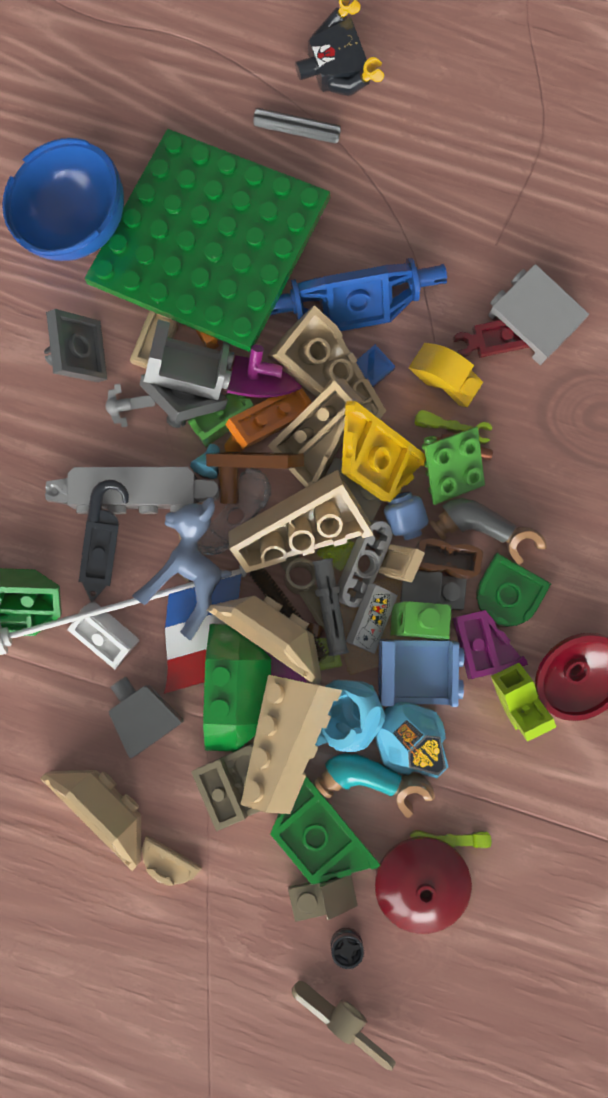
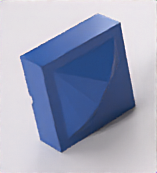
(375, 365)

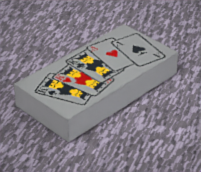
(371, 618)

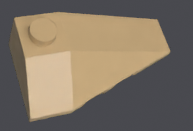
(318, 356)

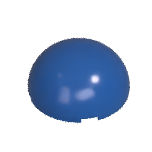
(64, 200)

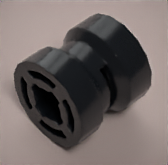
(347, 955)

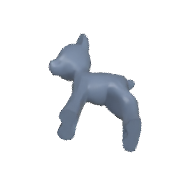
(191, 524)

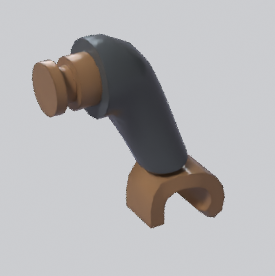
(469, 515)

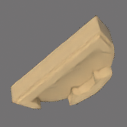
(166, 864)

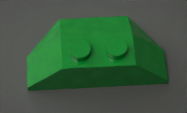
(27, 599)
(232, 689)

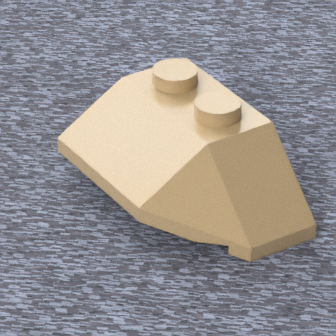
(273, 632)
(102, 809)

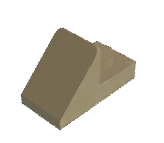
(323, 898)

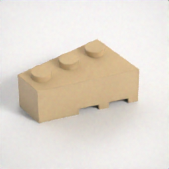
(317, 432)

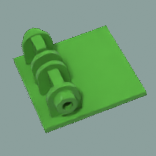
(453, 464)

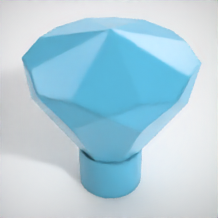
(199, 464)

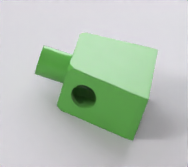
(421, 620)

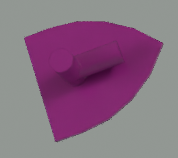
(258, 378)

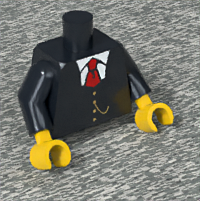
(338, 55)

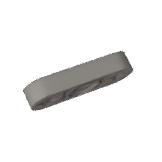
(376, 558)

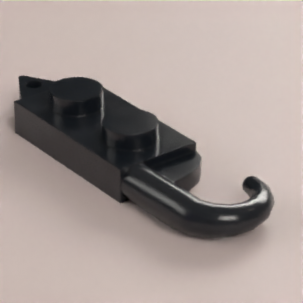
(100, 540)

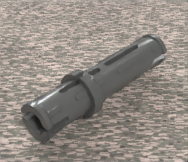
(330, 607)

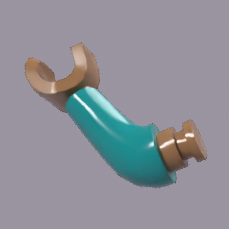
(354, 769)

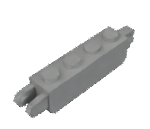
(147, 488)

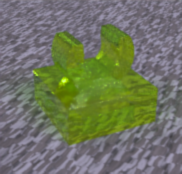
(338, 553)

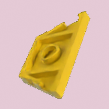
(377, 454)

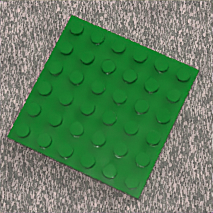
(208, 239)

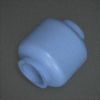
(406, 515)

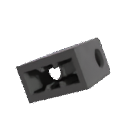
(141, 716)

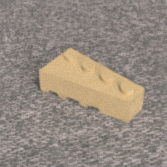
(300, 524)

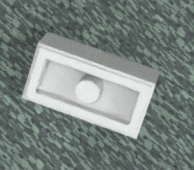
(104, 636)

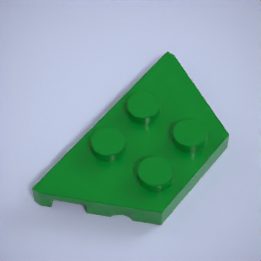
(320, 838)

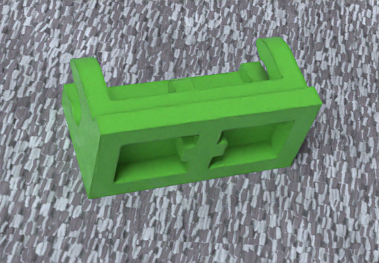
(212, 425)

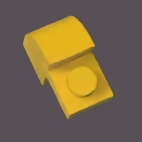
(447, 370)

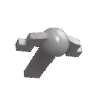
(115, 406)

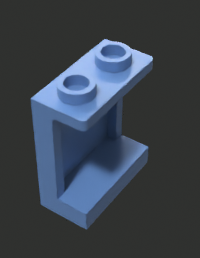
(420, 672)

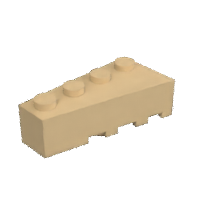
(285, 742)

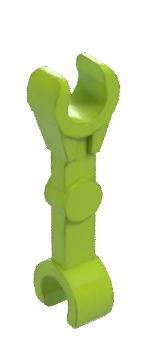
(429, 420)
(476, 839)

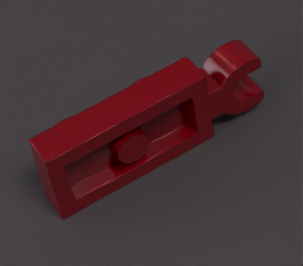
(490, 340)

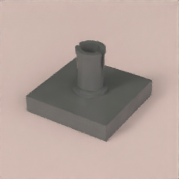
(75, 346)
(180, 404)

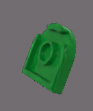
(510, 592)

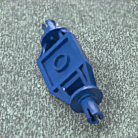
(362, 295)

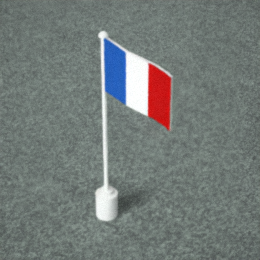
(184, 656)

